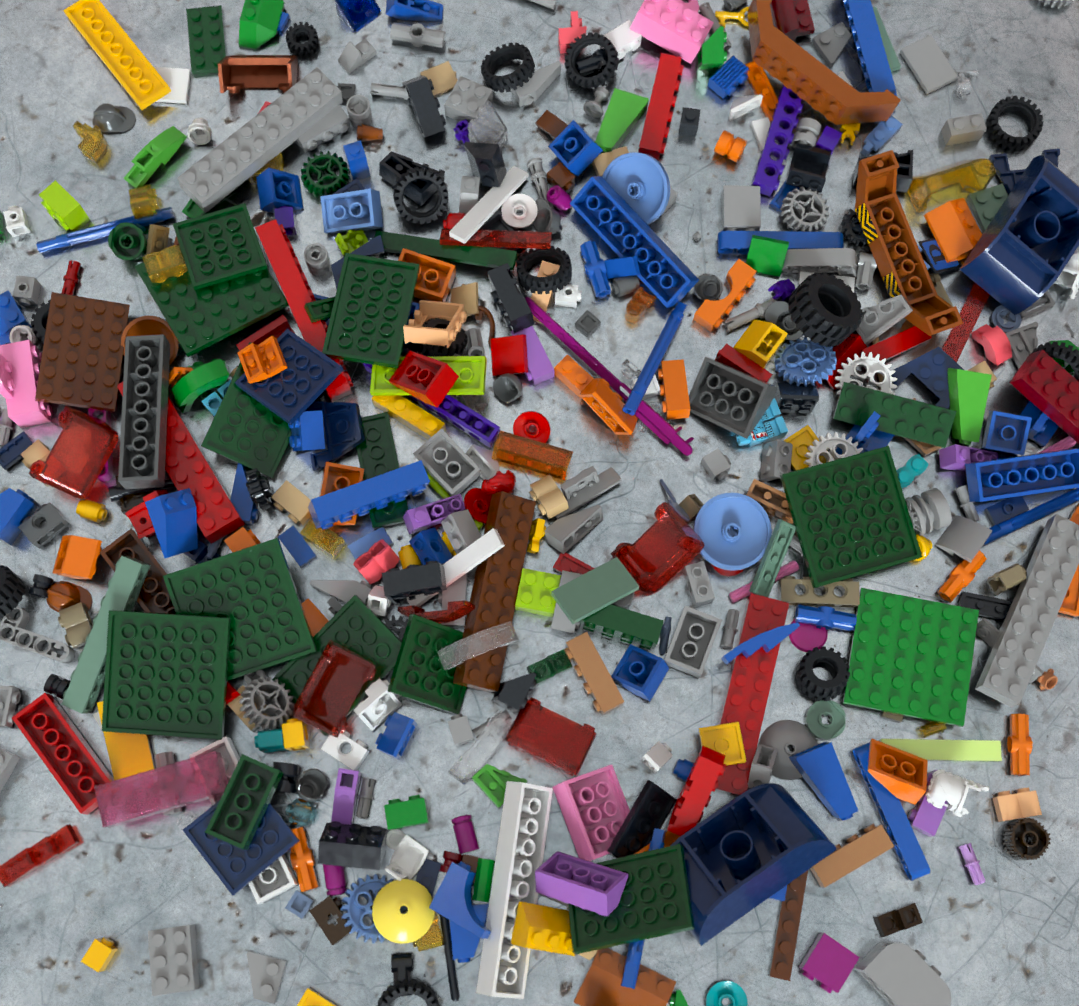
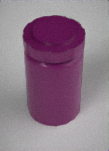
(465, 834)
(334, 879)

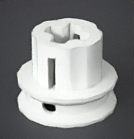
(203, 131)
(18, 334)

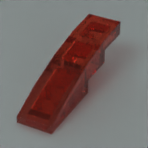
(37, 855)

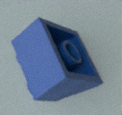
(278, 190)
(640, 672)
(396, 735)

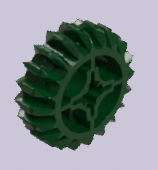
(321, 166)

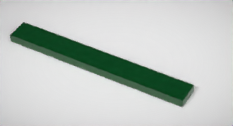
(462, 254)

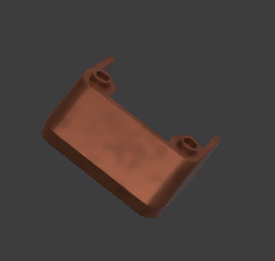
(257, 72)

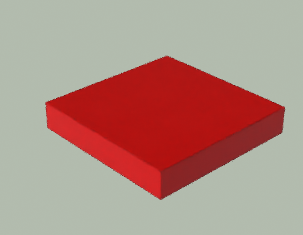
(509, 355)

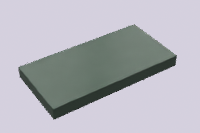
(594, 590)

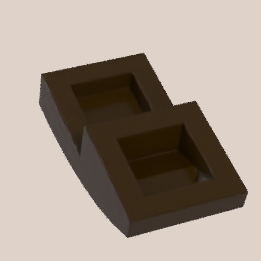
(898, 919)

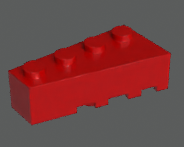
(696, 791)

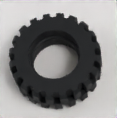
(825, 309)

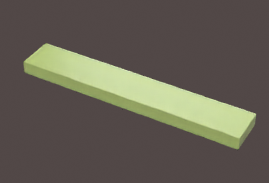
(949, 749)

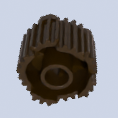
(1037, 839)

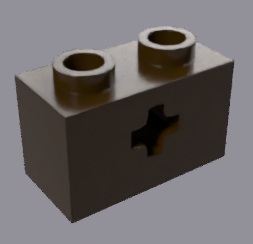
(322, 915)

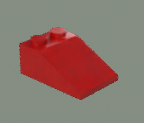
(424, 378)

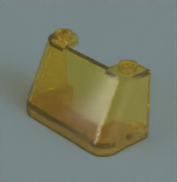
(970, 174)

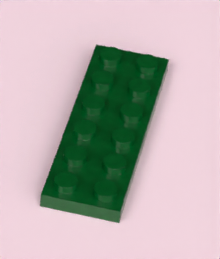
(898, 414)
(376, 457)

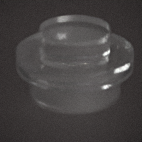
(185, 819)

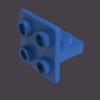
(1041, 425)

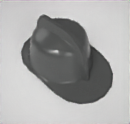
(113, 118)
(547, 218)
(779, 315)

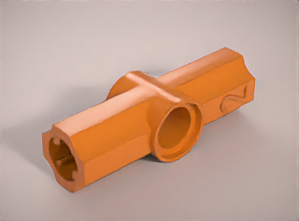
(961, 577)
(1019, 745)
(303, 862)

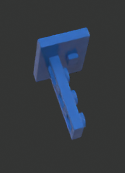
(867, 435)

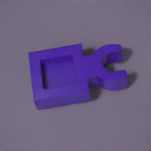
(782, 289)

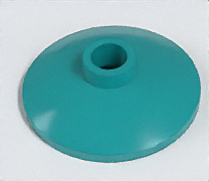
(728, 990)

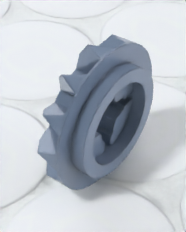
(998, 315)

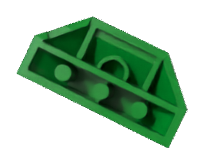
(259, 22)

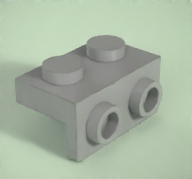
(775, 459)
(8, 699)

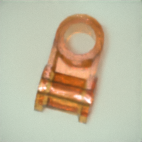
(641, 303)

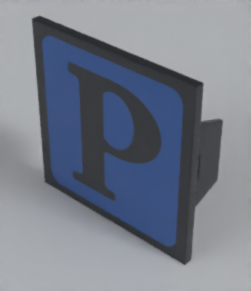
(936, 258)

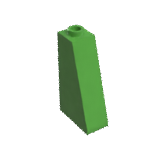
(620, 118)
(968, 397)

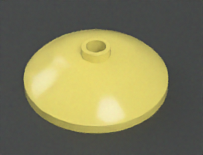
(398, 926)

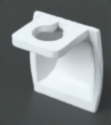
(407, 859)

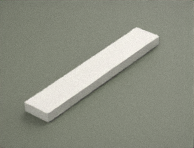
(488, 205)
(466, 561)

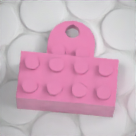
(673, 26)
(19, 381)

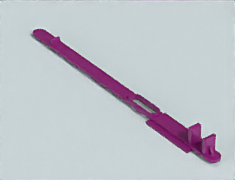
(643, 412)

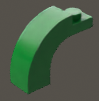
(198, 381)

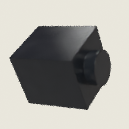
(689, 121)

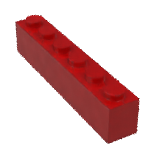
(660, 105)

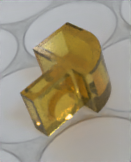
(93, 143)

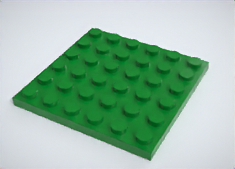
(911, 657)

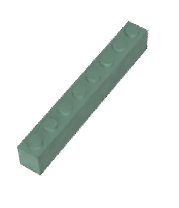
(90, 670)

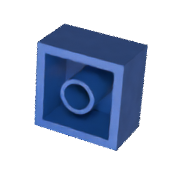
(575, 148)
(308, 432)
(1006, 432)

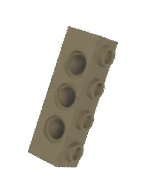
(849, 599)

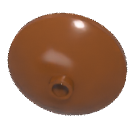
(151, 326)

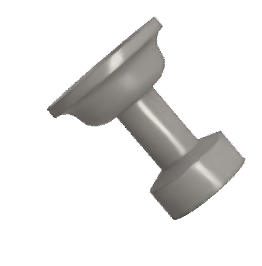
(594, 108)

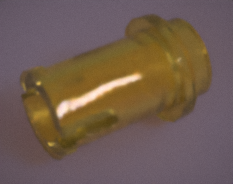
(932, 728)

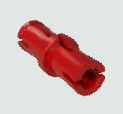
(70, 278)

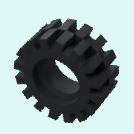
(302, 30)

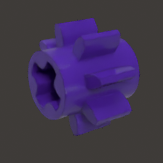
(462, 131)

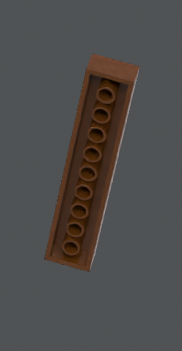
(496, 587)

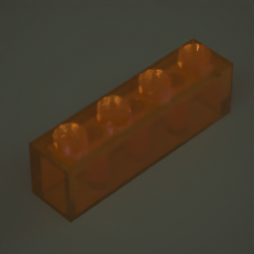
(532, 455)

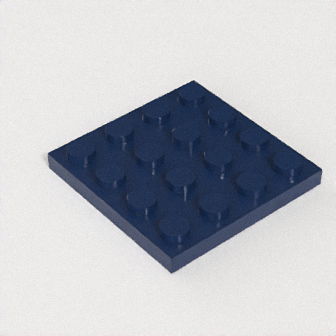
(297, 386)
(239, 866)

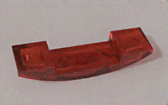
(454, 611)

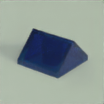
(356, 12)

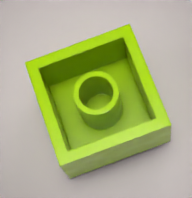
(63, 207)
(535, 592)

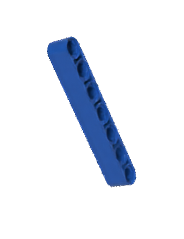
(739, 241)
(894, 820)

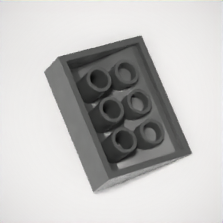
(730, 397)

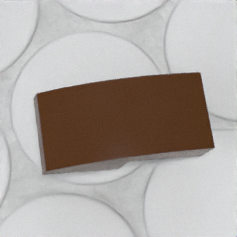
(551, 124)

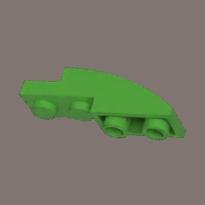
(153, 154)

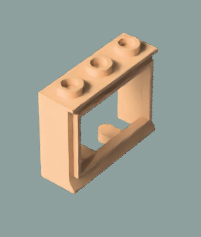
(435, 336)

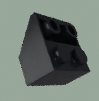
(796, 398)
(514, 691)

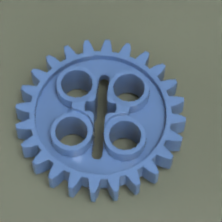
(805, 362)
(356, 912)

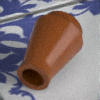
(368, 133)

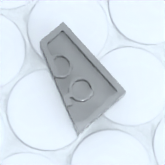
(882, 317)

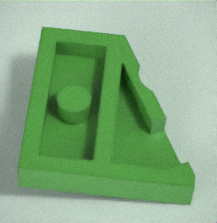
(494, 782)

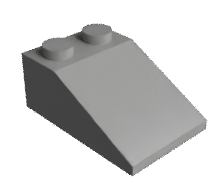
(447, 463)

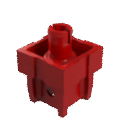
(139, 513)

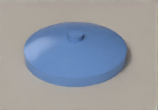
(640, 183)
(733, 531)

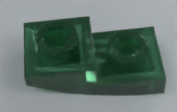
(550, 666)

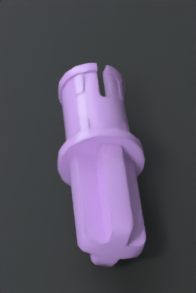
(972, 864)

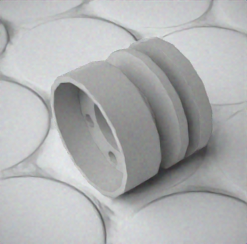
(928, 511)

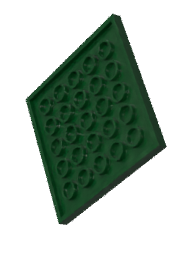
(215, 311)
(850, 516)
(257, 595)
(166, 674)

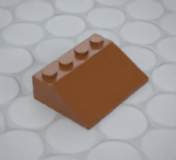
(603, 984)

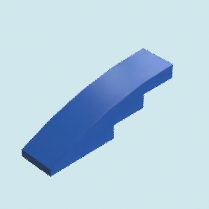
(766, 640)

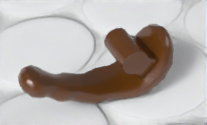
(479, 319)

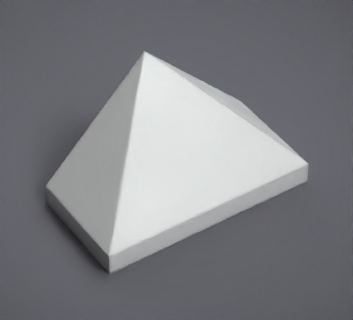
(743, 105)
(483, 459)

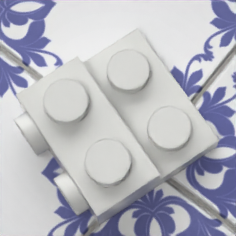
(378, 704)

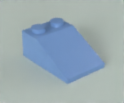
(352, 211)

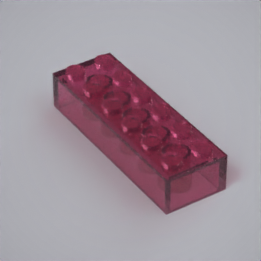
(161, 789)

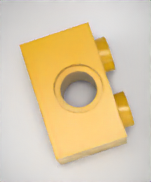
(295, 735)

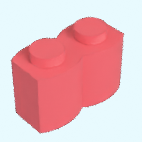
(376, 561)

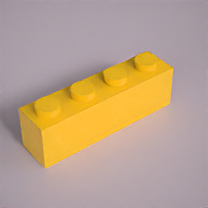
(409, 415)

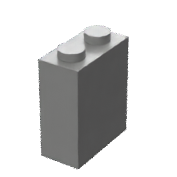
(741, 208)

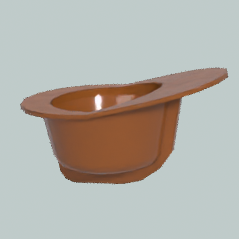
(66, 594)

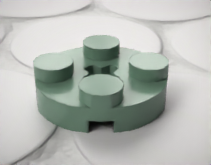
(825, 731)

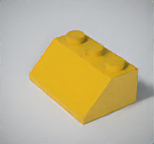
(542, 929)

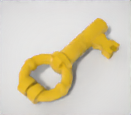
(723, 15)

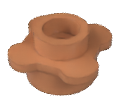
(1047, 680)

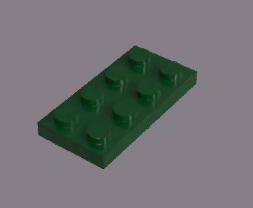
(206, 38)

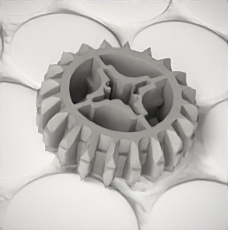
(792, 206)
(253, 694)

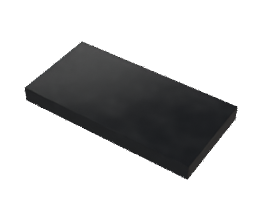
(646, 814)

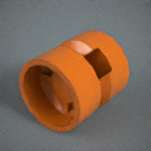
(730, 146)

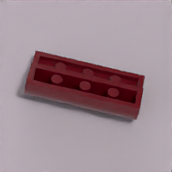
(792, 17)

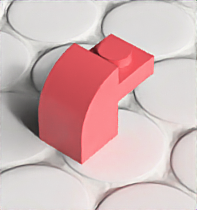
(568, 35)
(995, 343)

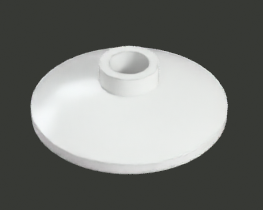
(519, 203)

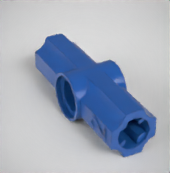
(595, 269)
(825, 617)

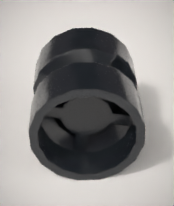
(287, 782)

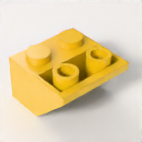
(761, 341)

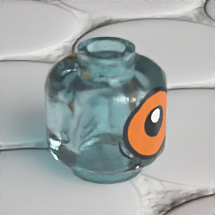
(301, 812)

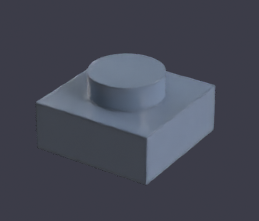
(299, 904)

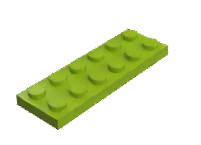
(468, 368)

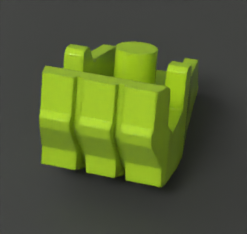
(350, 241)

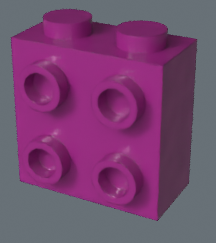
(828, 963)

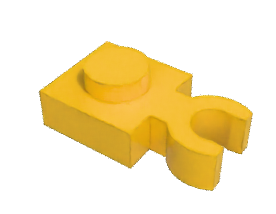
(849, 131)
(536, 533)

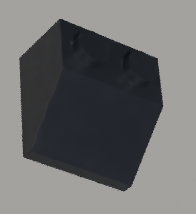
(486, 163)

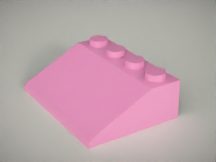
(592, 810)

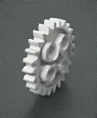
(872, 366)
(830, 443)

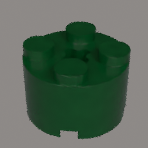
(119, 241)

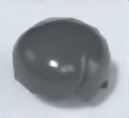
(708, 287)
(507, 387)
(311, 785)

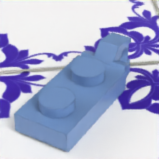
(881, 135)

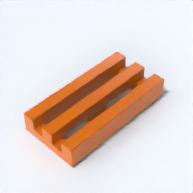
(175, 373)

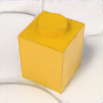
(99, 954)

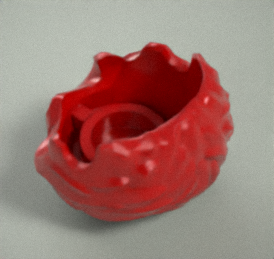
(500, 482)

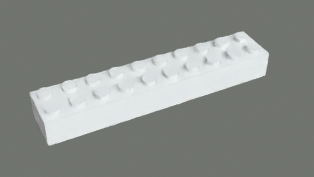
(517, 857)

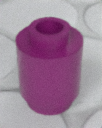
(559, 198)

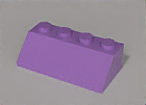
(580, 883)

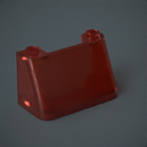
(77, 454)
(660, 550)
(333, 689)
(551, 737)

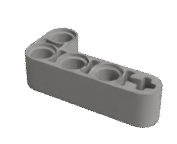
(821, 261)
(36, 641)

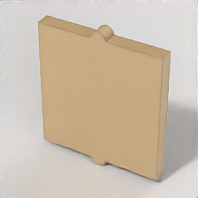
(442, 78)
(468, 296)

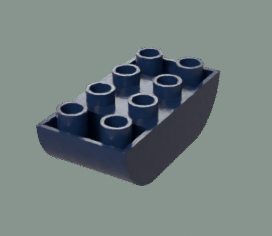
(1028, 238)
(747, 855)

